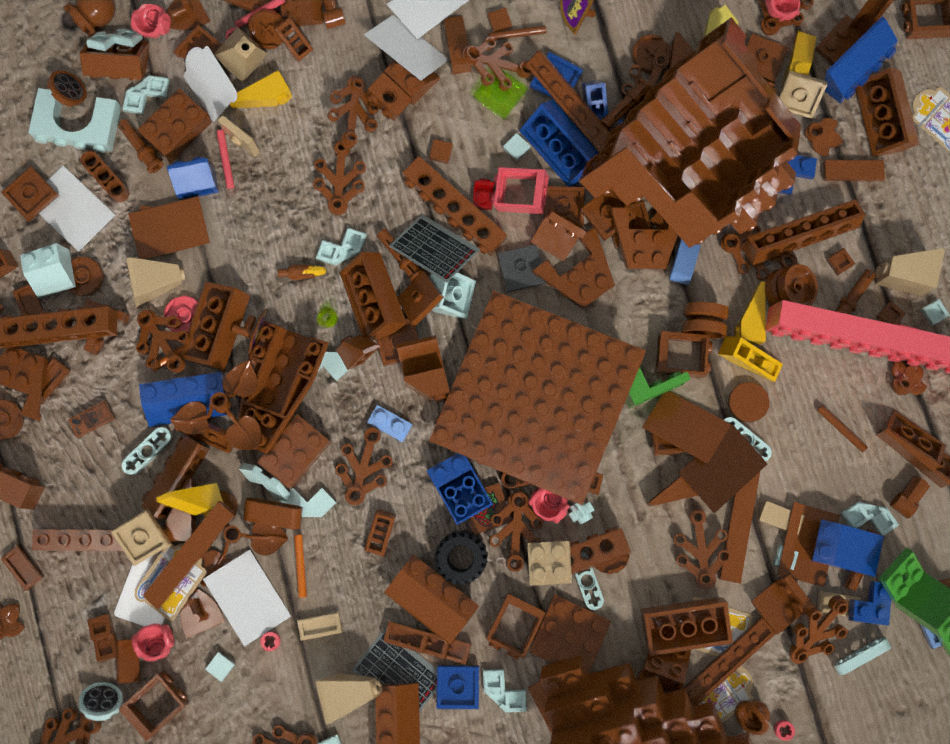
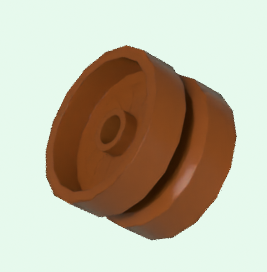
(792, 284)
(705, 319)

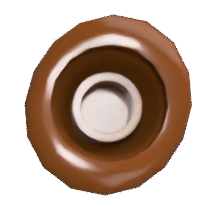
(753, 716)

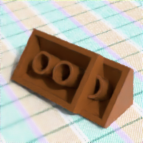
(917, 448)

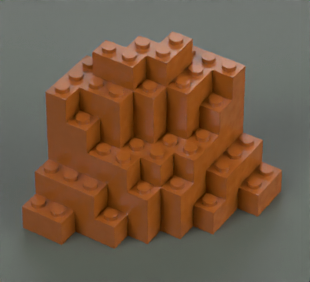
(703, 143)
(621, 710)

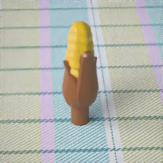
(301, 272)

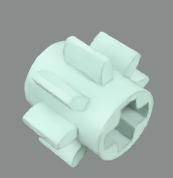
(581, 512)

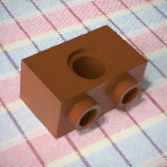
(385, 86)

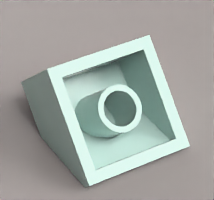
(48, 270)
(456, 294)

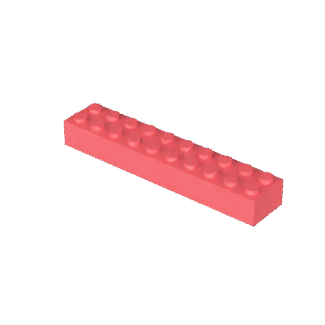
(859, 335)

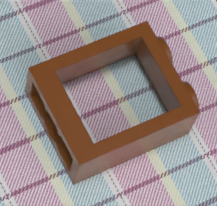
(910, 24)
(662, 353)
(497, 643)
(137, 719)

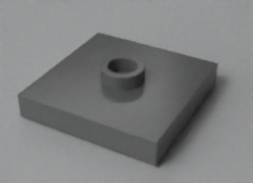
(518, 268)

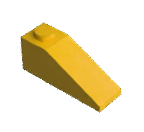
(801, 54)
(264, 93)
(753, 320)
(750, 357)
(193, 500)

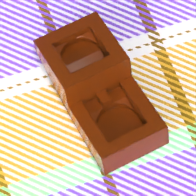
(103, 636)

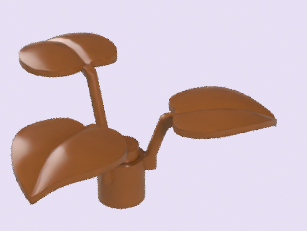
(243, 433)
(265, 540)

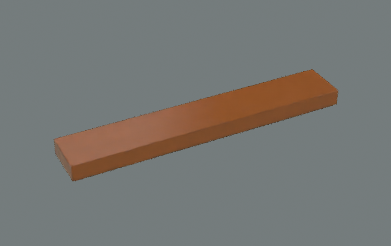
(568, 99)
(739, 531)
(189, 555)
(728, 661)

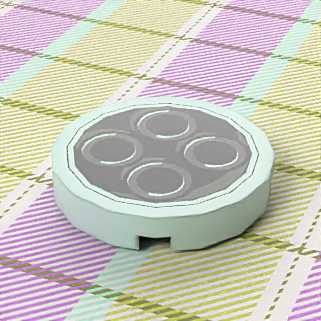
(100, 701)

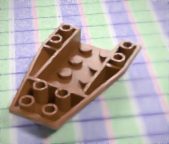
(285, 372)

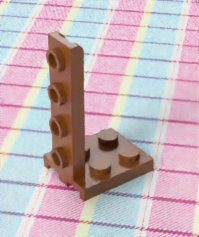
(849, 31)

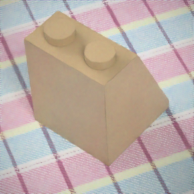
(912, 272)

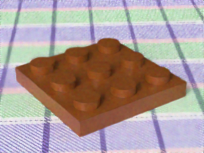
(569, 633)

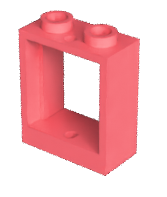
(540, 194)

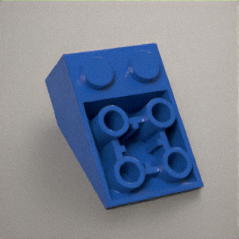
(459, 488)

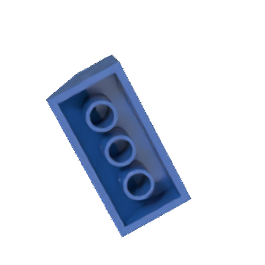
(860, 61)
(558, 141)
(165, 398)

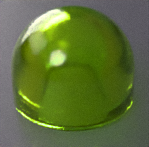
(331, 319)

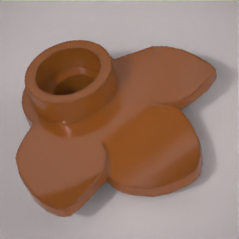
(825, 137)
(909, 377)
(8, 621)

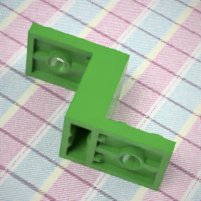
(641, 392)
(919, 595)

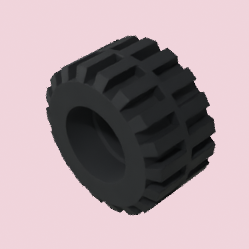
(455, 574)

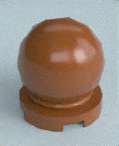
(91, 14)

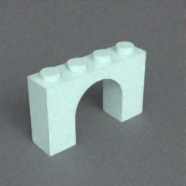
(96, 135)

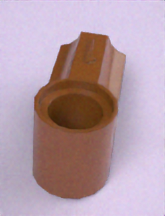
(907, 501)

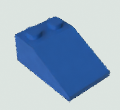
(848, 548)

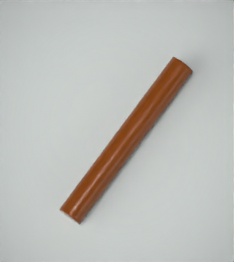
(518, 32)
(842, 428)

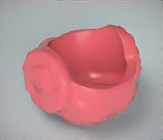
(783, 9)
(150, 21)
(548, 505)
(153, 642)

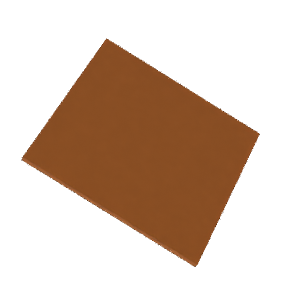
(537, 397)

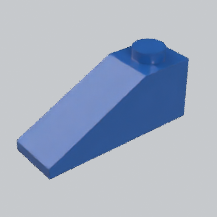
(595, 97)

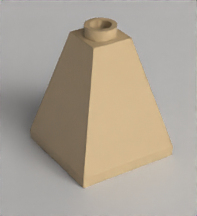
(240, 54)
(152, 278)
(345, 693)

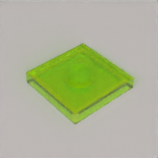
(500, 101)

